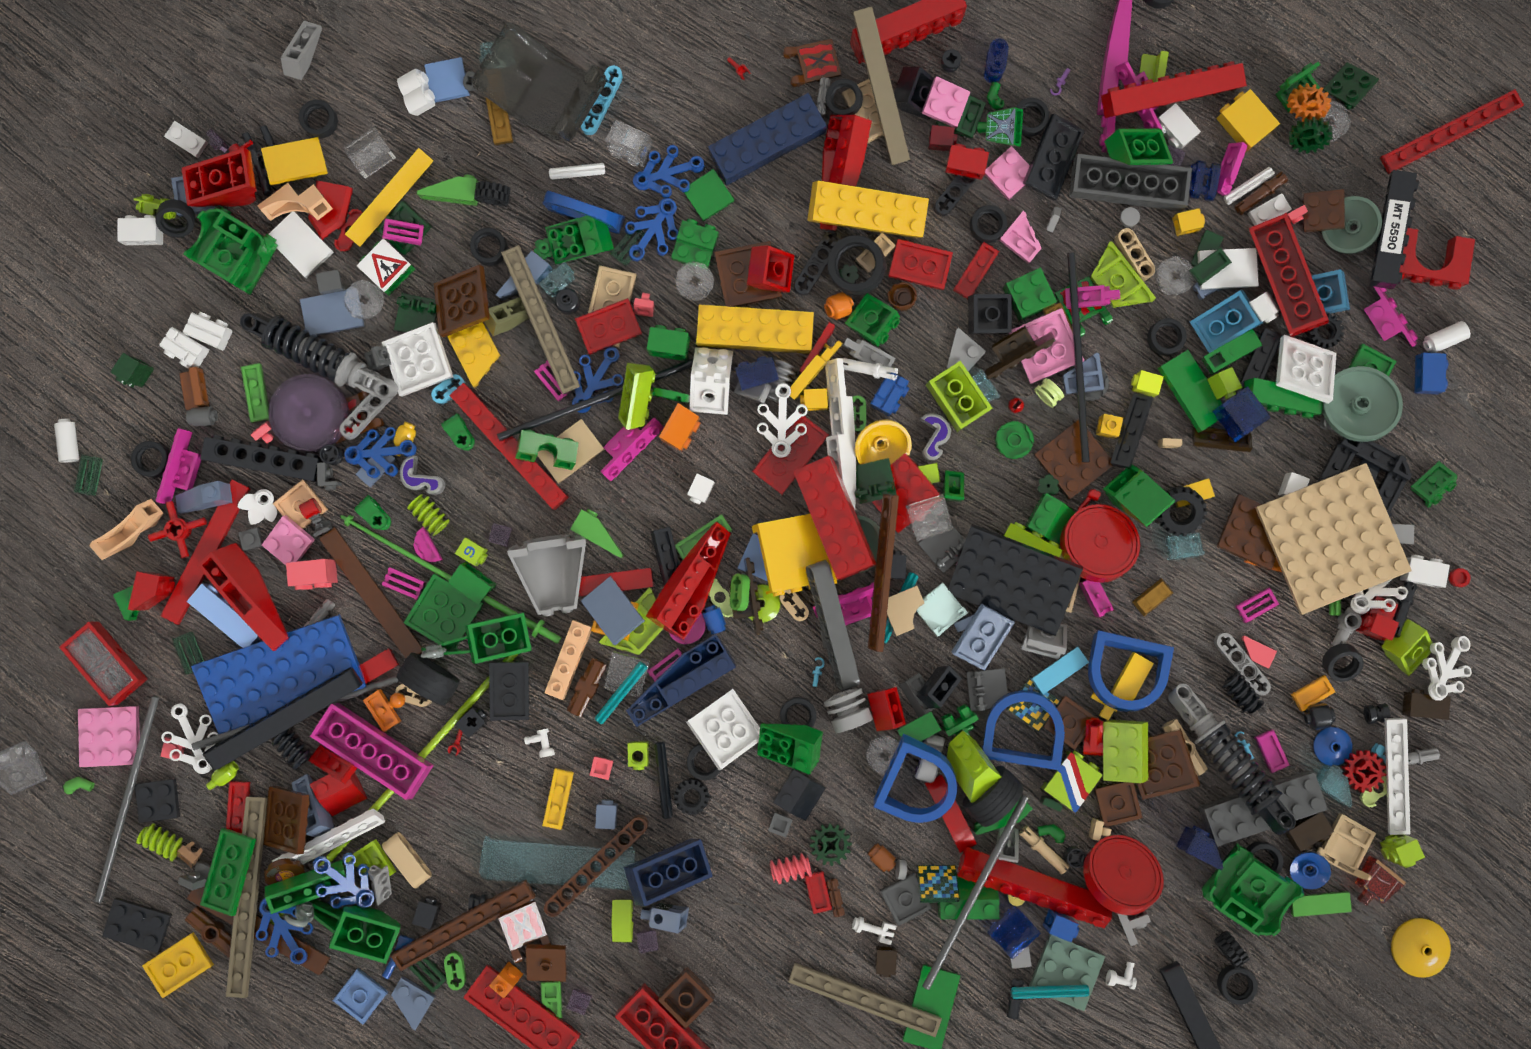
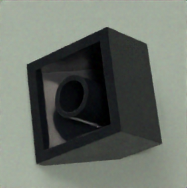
(913, 90)
(799, 794)

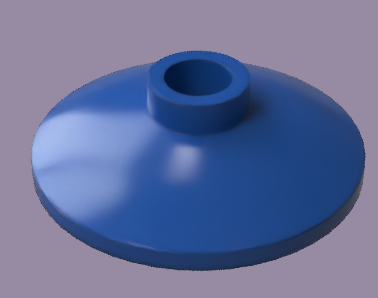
(1324, 744)
(1311, 878)

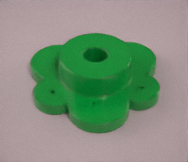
(540, 244)

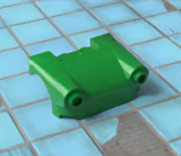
(231, 249)
(1251, 892)

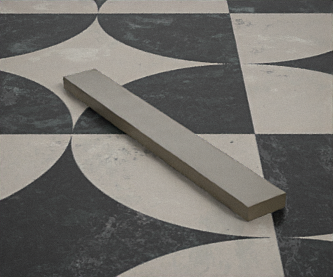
(881, 85)
(540, 319)
(865, 999)

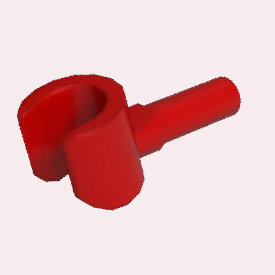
(740, 69)
(234, 147)
(1092, 494)
(456, 744)

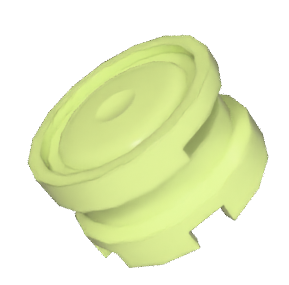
(1049, 392)

